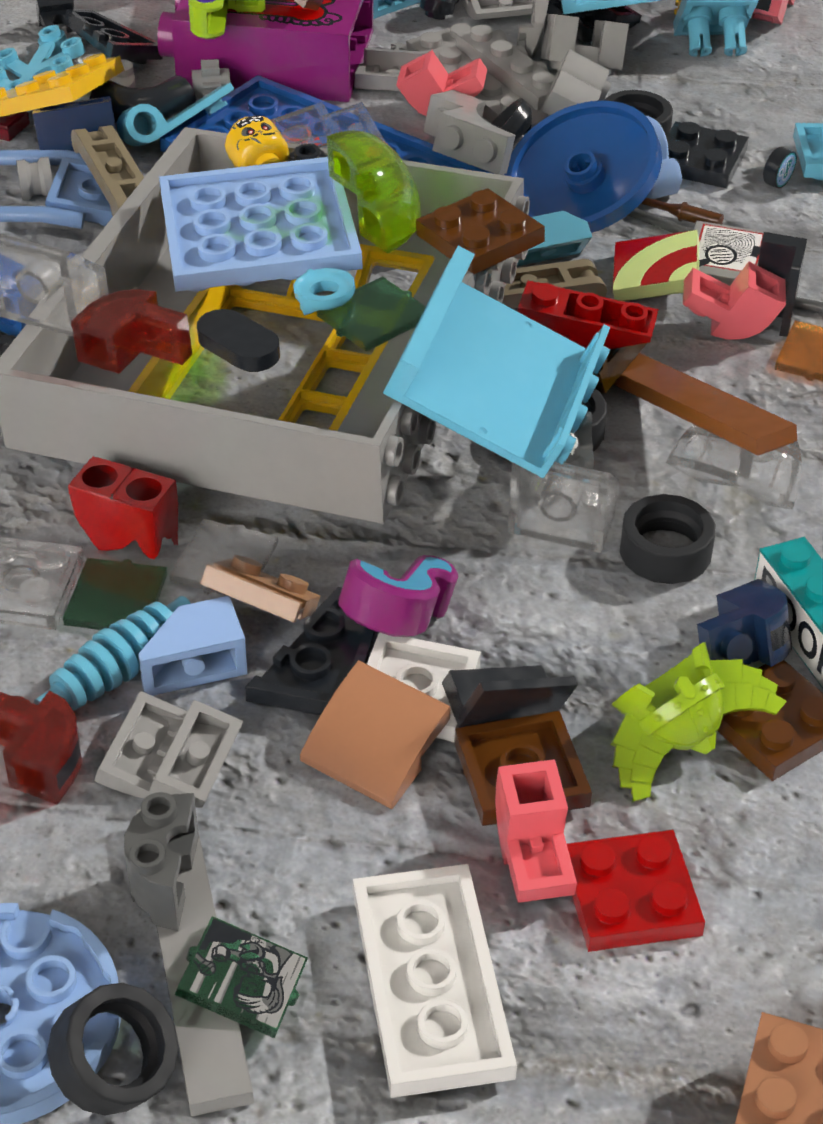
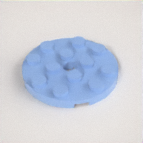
(43, 970)

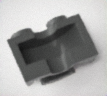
(156, 849)

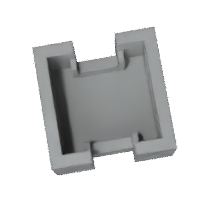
(606, 46)

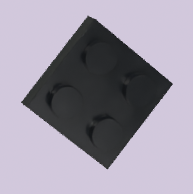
(706, 153)

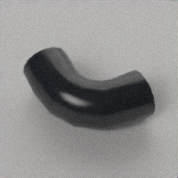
(168, 97)

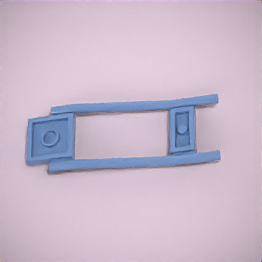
(72, 196)

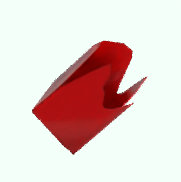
(141, 508)

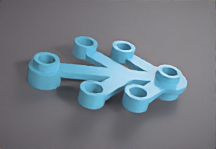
(52, 44)

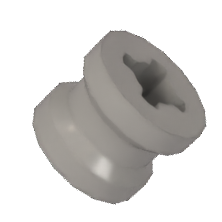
(34, 177)

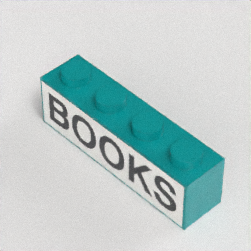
(799, 574)

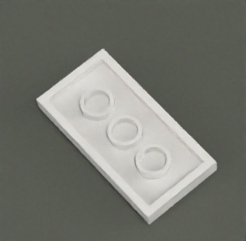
(432, 981)

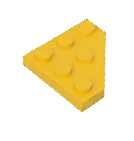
(60, 88)

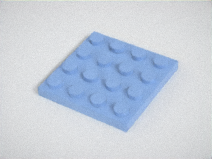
(257, 224)

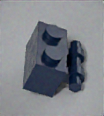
(56, 122)

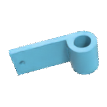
(146, 124)

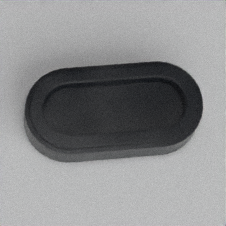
(238, 340)

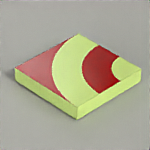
(654, 265)

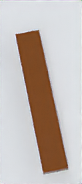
(706, 406)

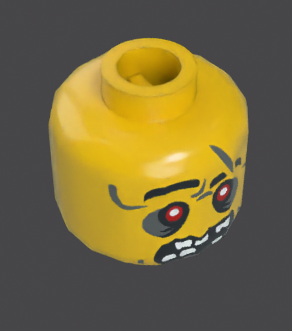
(255, 142)

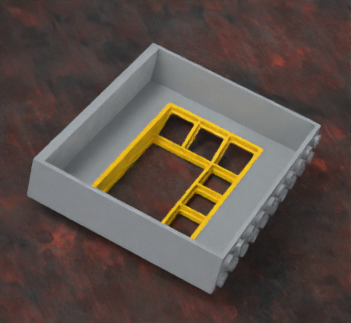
(350, 470)

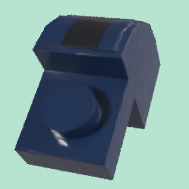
(749, 625)

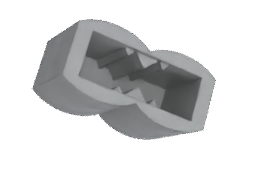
(576, 82)

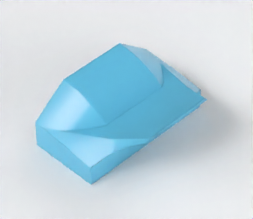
(563, 237)

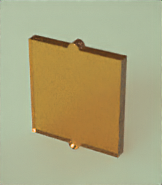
(803, 352)

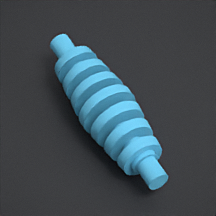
(109, 656)

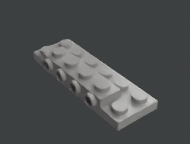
(509, 68)

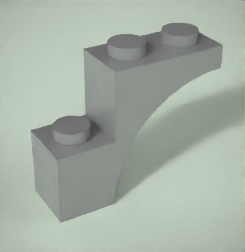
(464, 134)

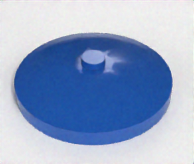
(589, 162)

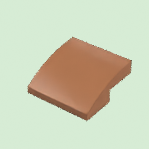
(375, 734)

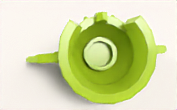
(683, 713)

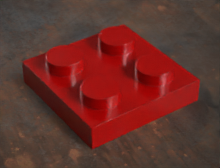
(634, 891)

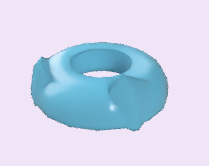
(323, 280)

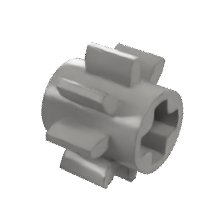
(209, 77)

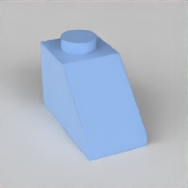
(194, 648)

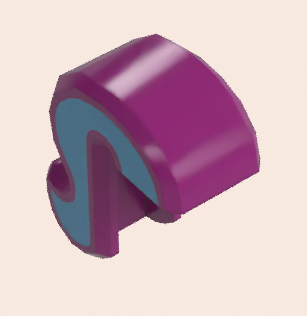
(398, 605)

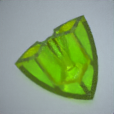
(382, 183)

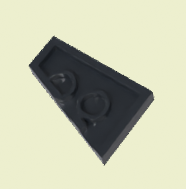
(112, 37)
(315, 663)

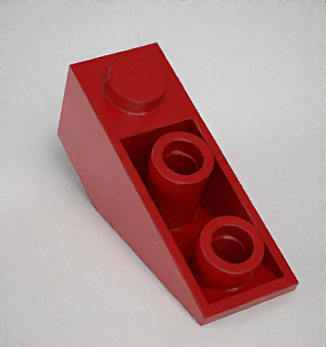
(583, 314)

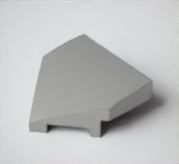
(530, 35)
(383, 67)

